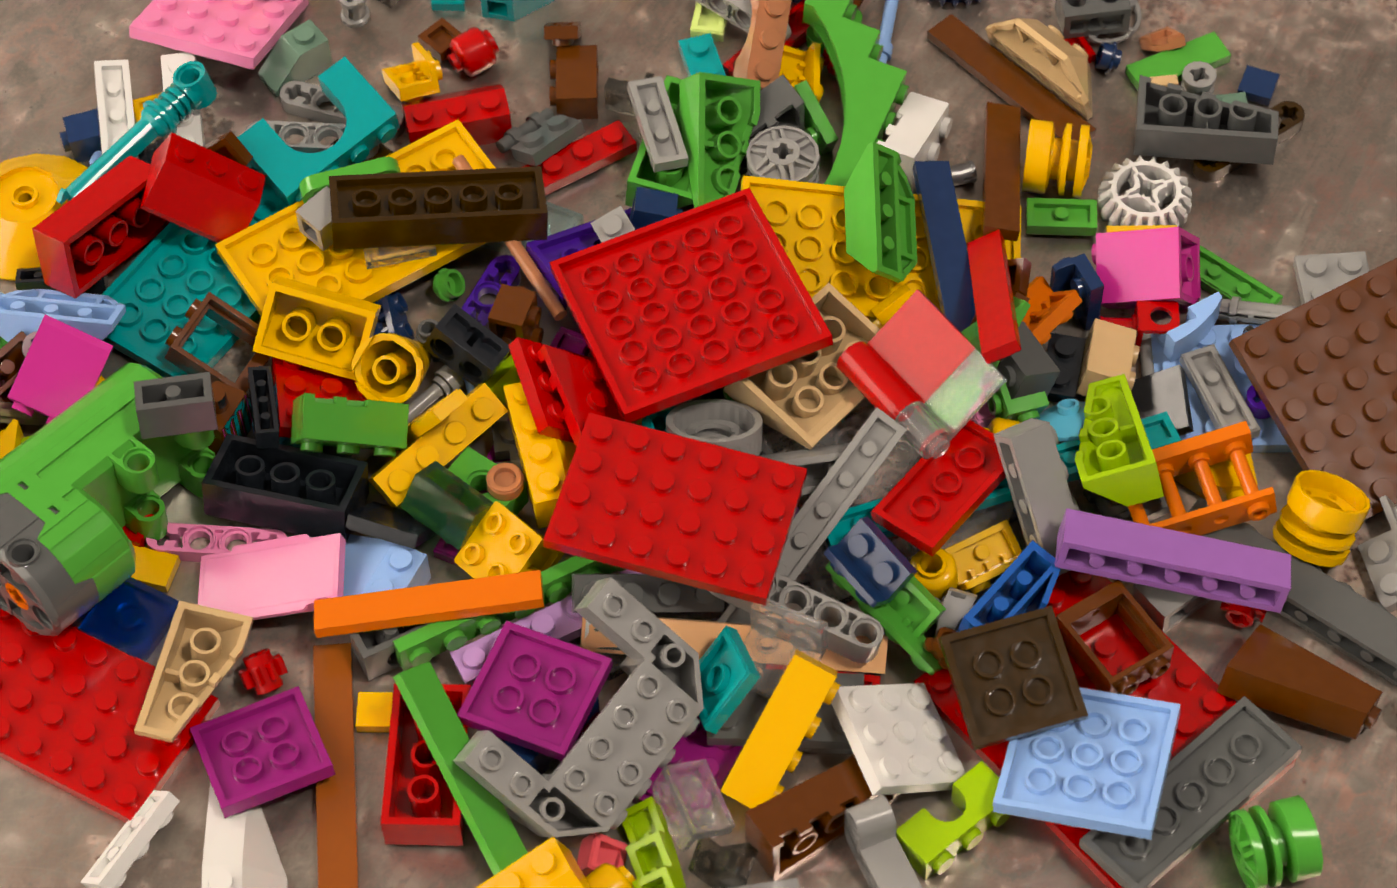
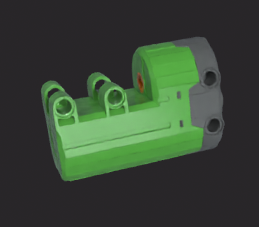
(74, 492)

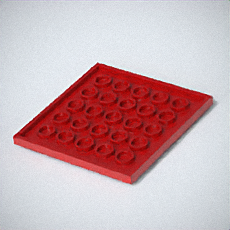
(690, 305)

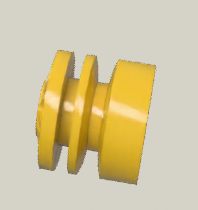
(1056, 158)
(1321, 518)

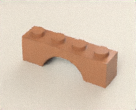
(765, 42)

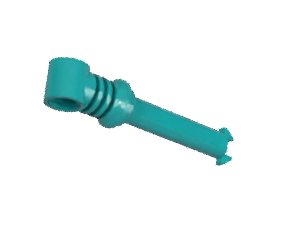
(189, 91)

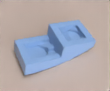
(1198, 324)

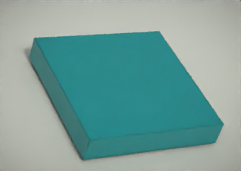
(725, 678)

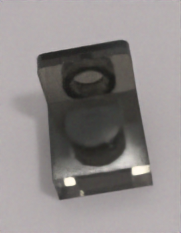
(617, 96)
(722, 865)

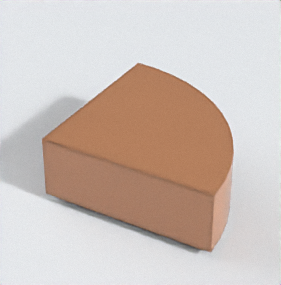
(1162, 40)

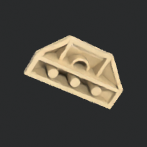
(1047, 59)

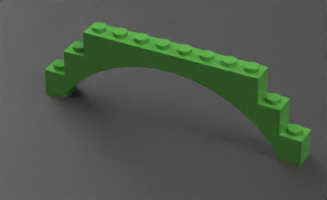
(866, 85)

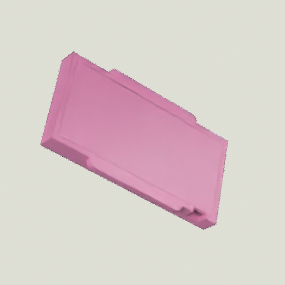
(274, 576)

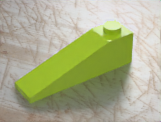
(1114, 447)

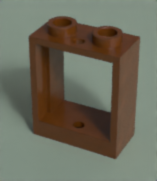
(227, 318)
(1096, 609)

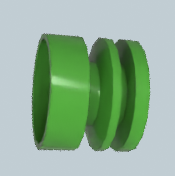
(1275, 843)

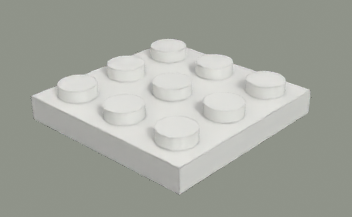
(897, 738)

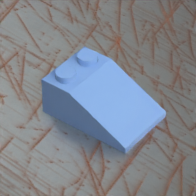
(382, 566)

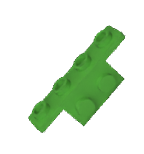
(904, 618)

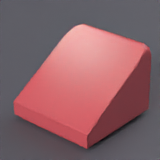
(600, 849)

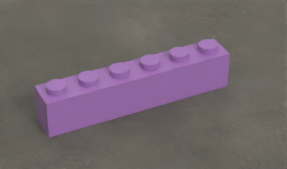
(1173, 560)

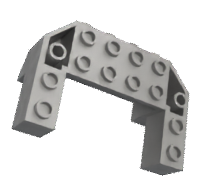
(623, 742)

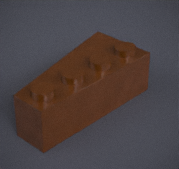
(806, 817)

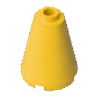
(390, 367)

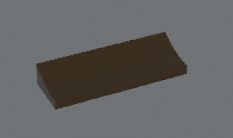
(438, 207)

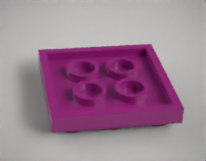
(535, 690)
(262, 751)

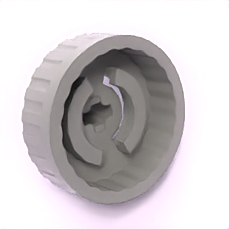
(718, 423)

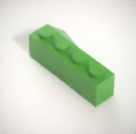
(671, 180)

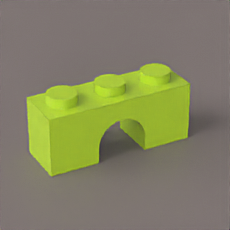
(935, 843)

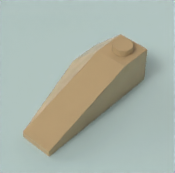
(193, 661)

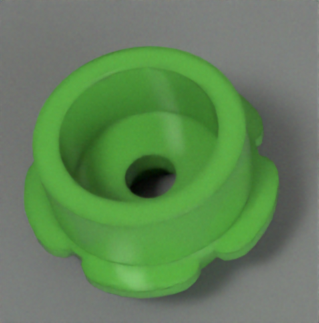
(448, 284)

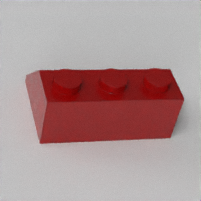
(480, 110)
(201, 189)

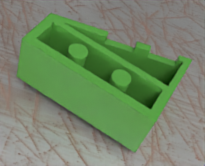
(349, 425)

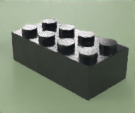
(284, 488)

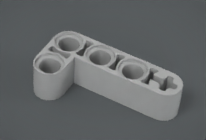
(873, 841)

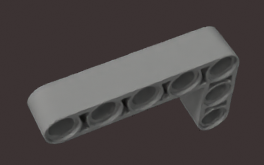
(848, 620)

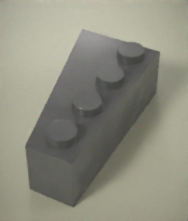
(1201, 126)

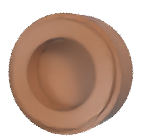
(505, 481)

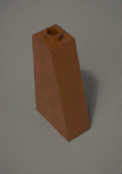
(1299, 685)

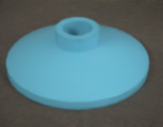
(1065, 418)

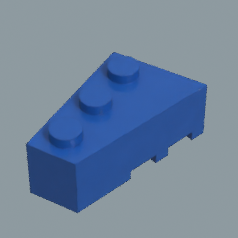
(1019, 590)

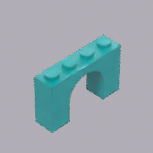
(367, 125)

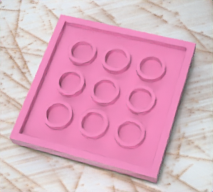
(218, 29)

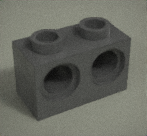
(1092, 17)

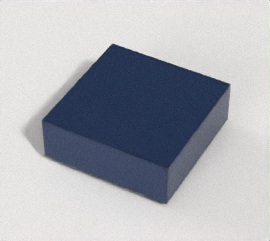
(1258, 85)

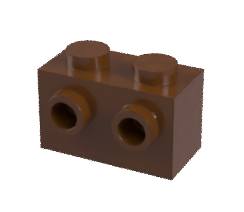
(516, 315)

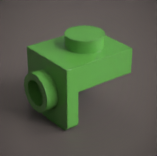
(1018, 408)

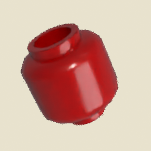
(473, 52)

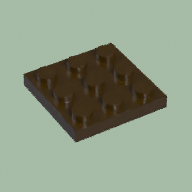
(1013, 678)

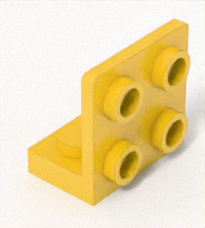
(504, 546)

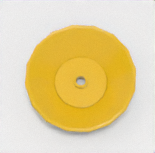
(34, 180)

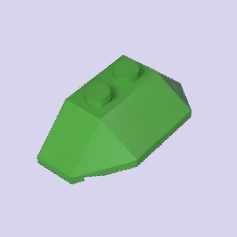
(881, 214)

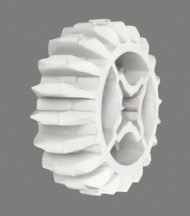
(1149, 189)

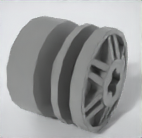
(784, 155)

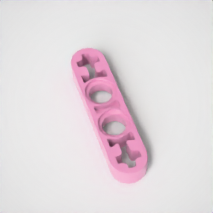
(218, 535)

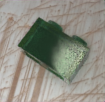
(445, 504)

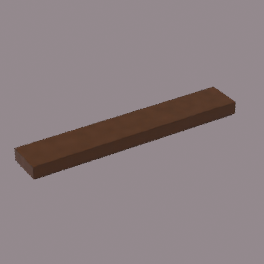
(1003, 76)
(1001, 170)

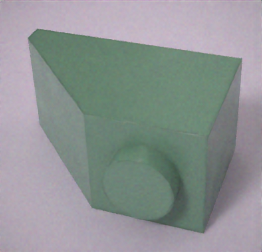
(296, 57)

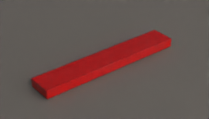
(993, 297)

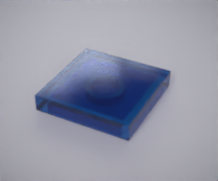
(131, 618)

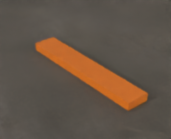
(428, 603)

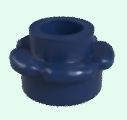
(1108, 57)

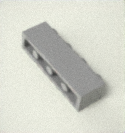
(1036, 480)

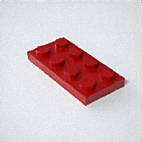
(942, 491)

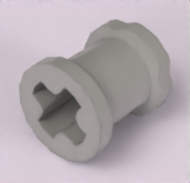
(359, 11)

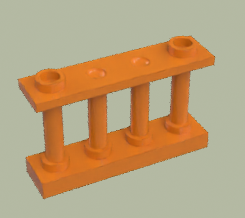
(1197, 455)

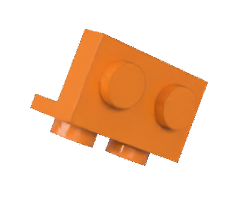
(1048, 308)

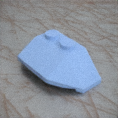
(88, 313)

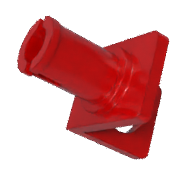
(1142, 320)

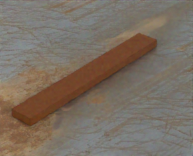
(336, 794)

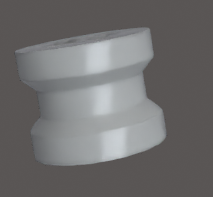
(1203, 73)

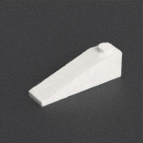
(239, 850)

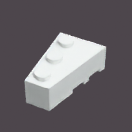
(918, 131)

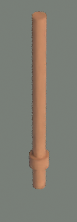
(526, 264)

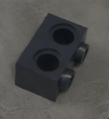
(466, 346)

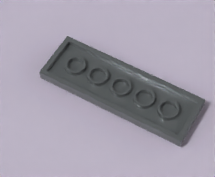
(1199, 792)

